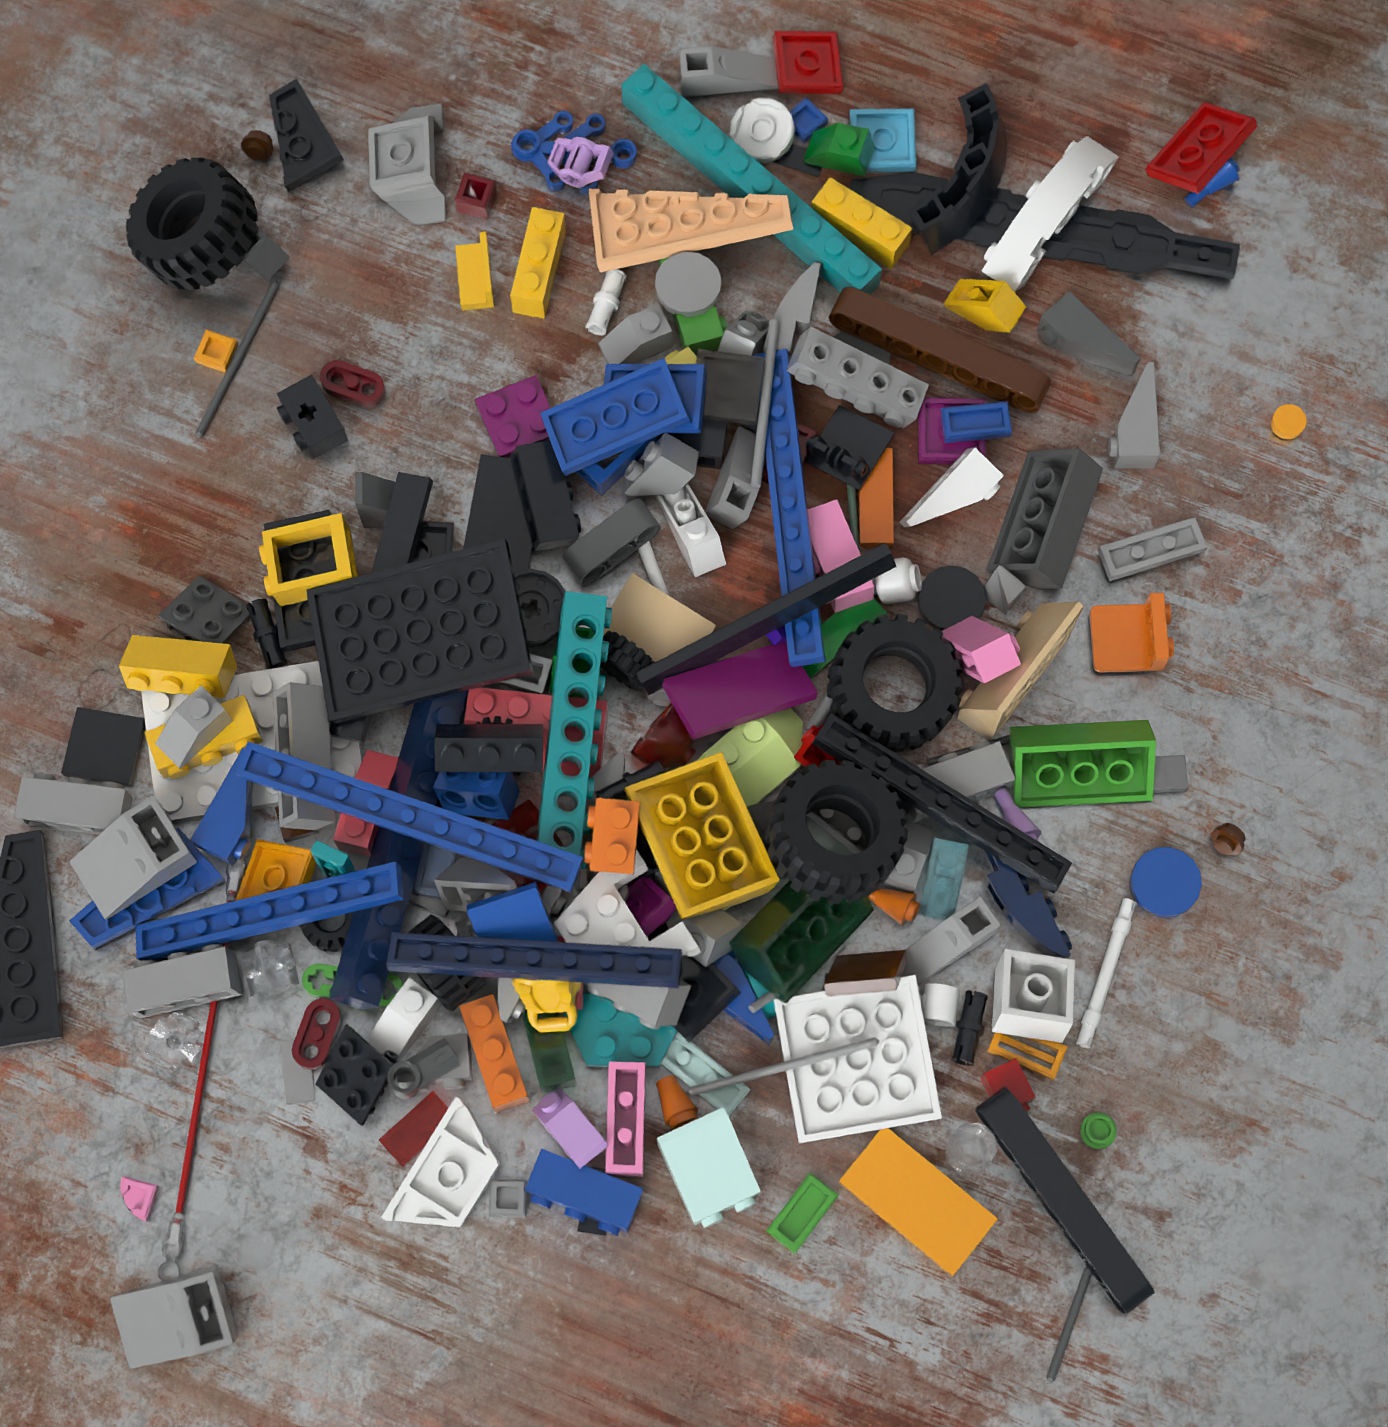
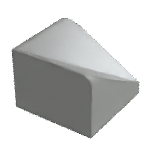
(1003, 589)

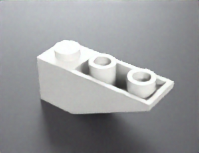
(692, 531)

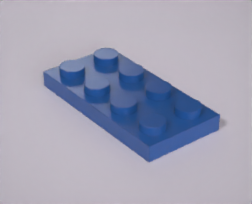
(614, 417)

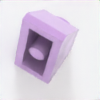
(569, 1127)

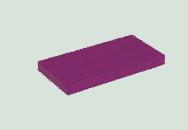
(738, 690)

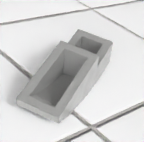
(796, 308)

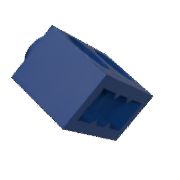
(477, 793)

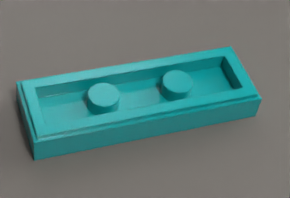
(331, 861)

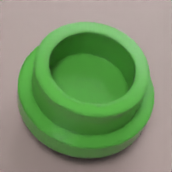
(1098, 1130)

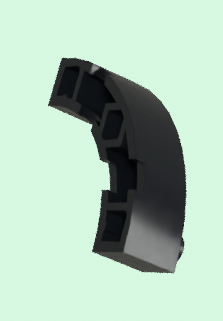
(976, 177)

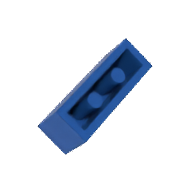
(583, 1192)

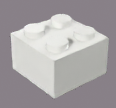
(1033, 996)

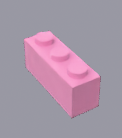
(833, 547)
(982, 648)
(625, 1119)

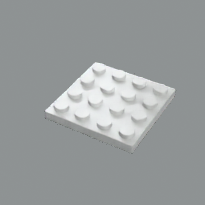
(864, 1088)

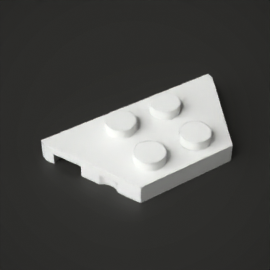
(447, 1173)

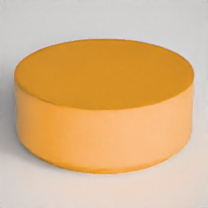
(1288, 421)

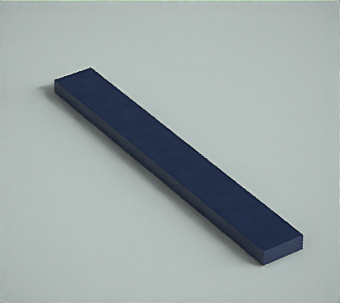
(535, 960)

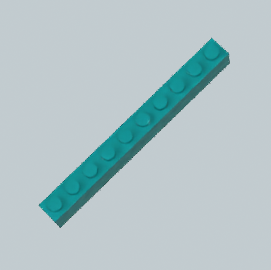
(741, 175)

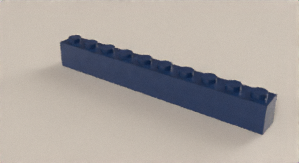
(365, 952)

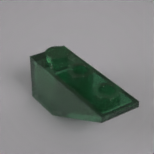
(550, 1056)

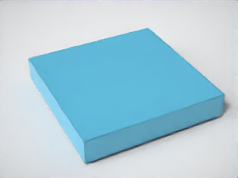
(892, 136)

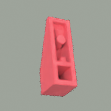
(355, 834)

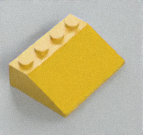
(703, 837)

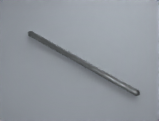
(236, 359)

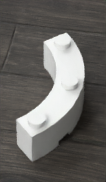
(1047, 211)

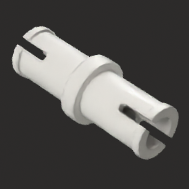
(606, 302)

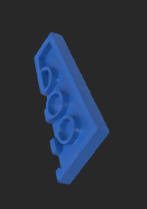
(174, 892)

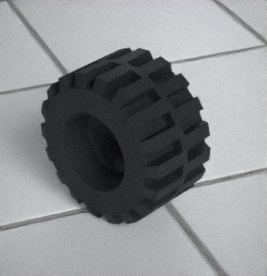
(449, 989)

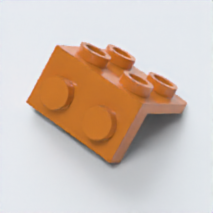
(1131, 636)
(614, 836)

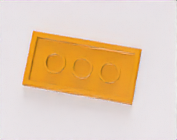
(918, 1200)

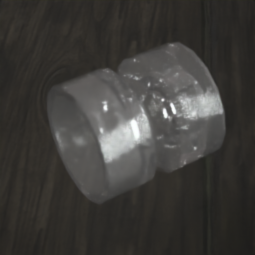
(971, 1149)

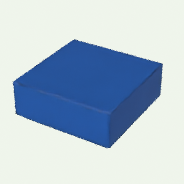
(807, 119)

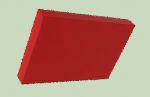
(1201, 147)

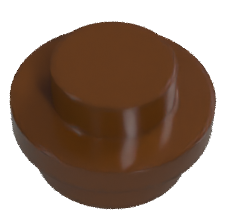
(257, 145)
(1228, 839)

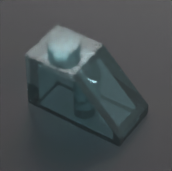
(943, 878)

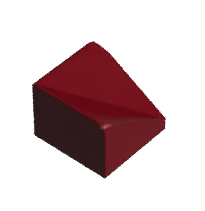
(475, 195)

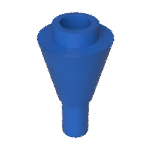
(1225, 176)

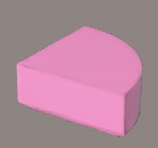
(139, 1196)

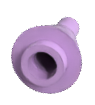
(1015, 816)

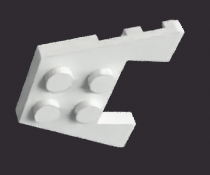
(603, 917)

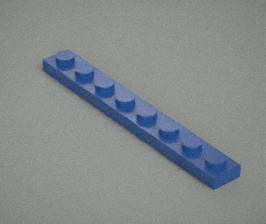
(270, 911)

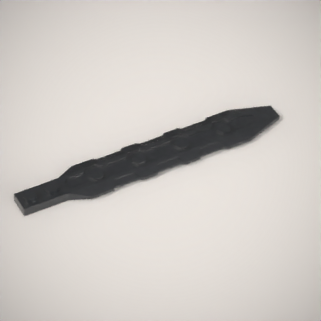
(1096, 236)

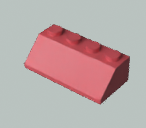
(533, 709)

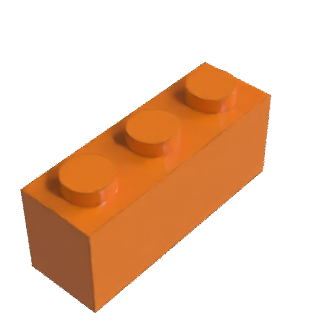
(494, 1053)

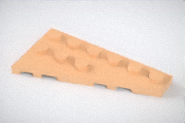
(666, 223)

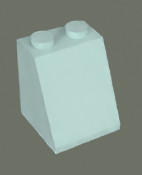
(709, 1168)

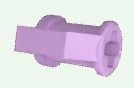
(579, 160)

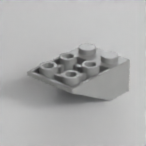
(132, 857)
(174, 1318)

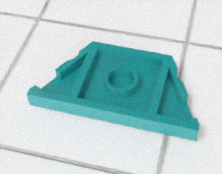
(617, 1036)

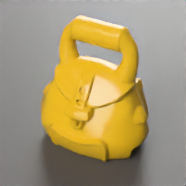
(548, 997)

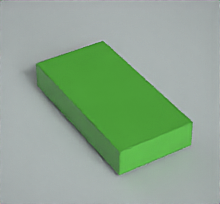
(802, 1213)

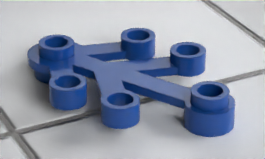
(543, 147)

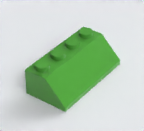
(1082, 763)

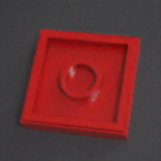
(807, 62)

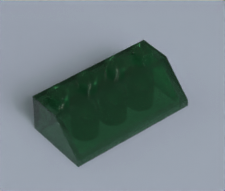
(795, 938)

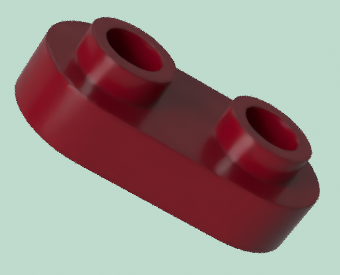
(354, 384)
(316, 1034)

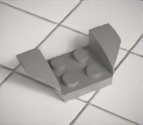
(405, 164)

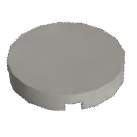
(688, 284)

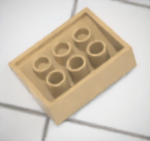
(1039, 641)

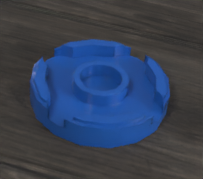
(1165, 882)

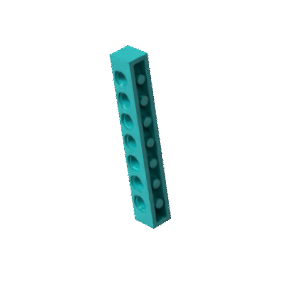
(575, 611)

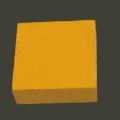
(216, 350)

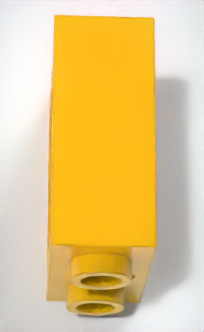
(295, 590)

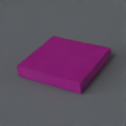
(930, 433)

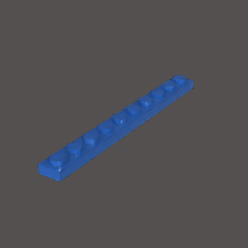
(791, 512)
(410, 817)

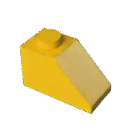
(986, 304)

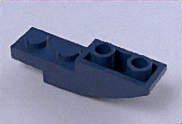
(1028, 915)

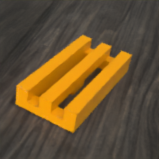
(1025, 1063)

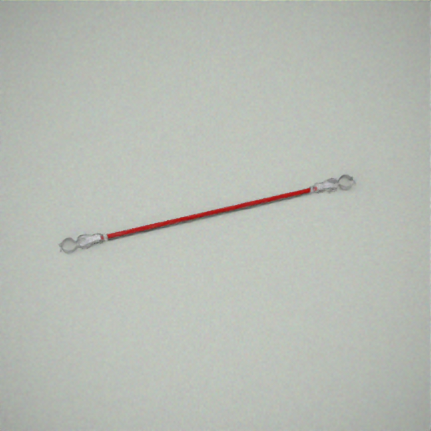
(173, 1243)

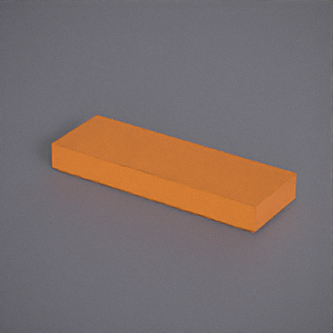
(876, 505)

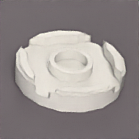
(763, 129)

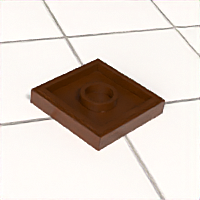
(865, 973)

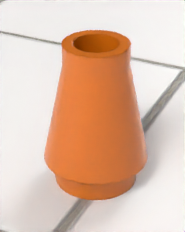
(675, 1103)

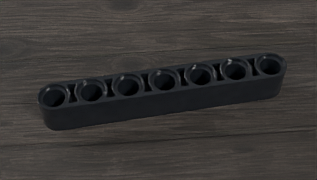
(1065, 1201)

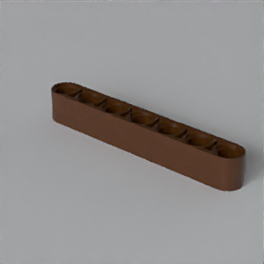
(939, 350)

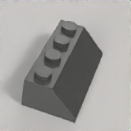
(1046, 516)

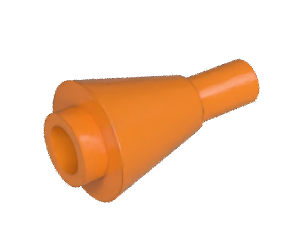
(897, 904)

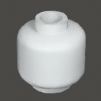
(898, 583)

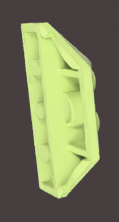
(761, 753)

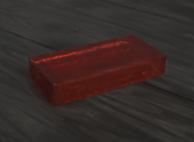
(414, 1130)

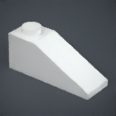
(963, 484)
(404, 1019)

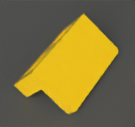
(475, 275)

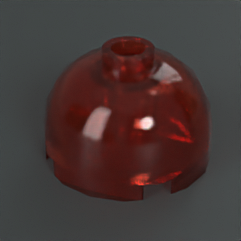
(665, 741)

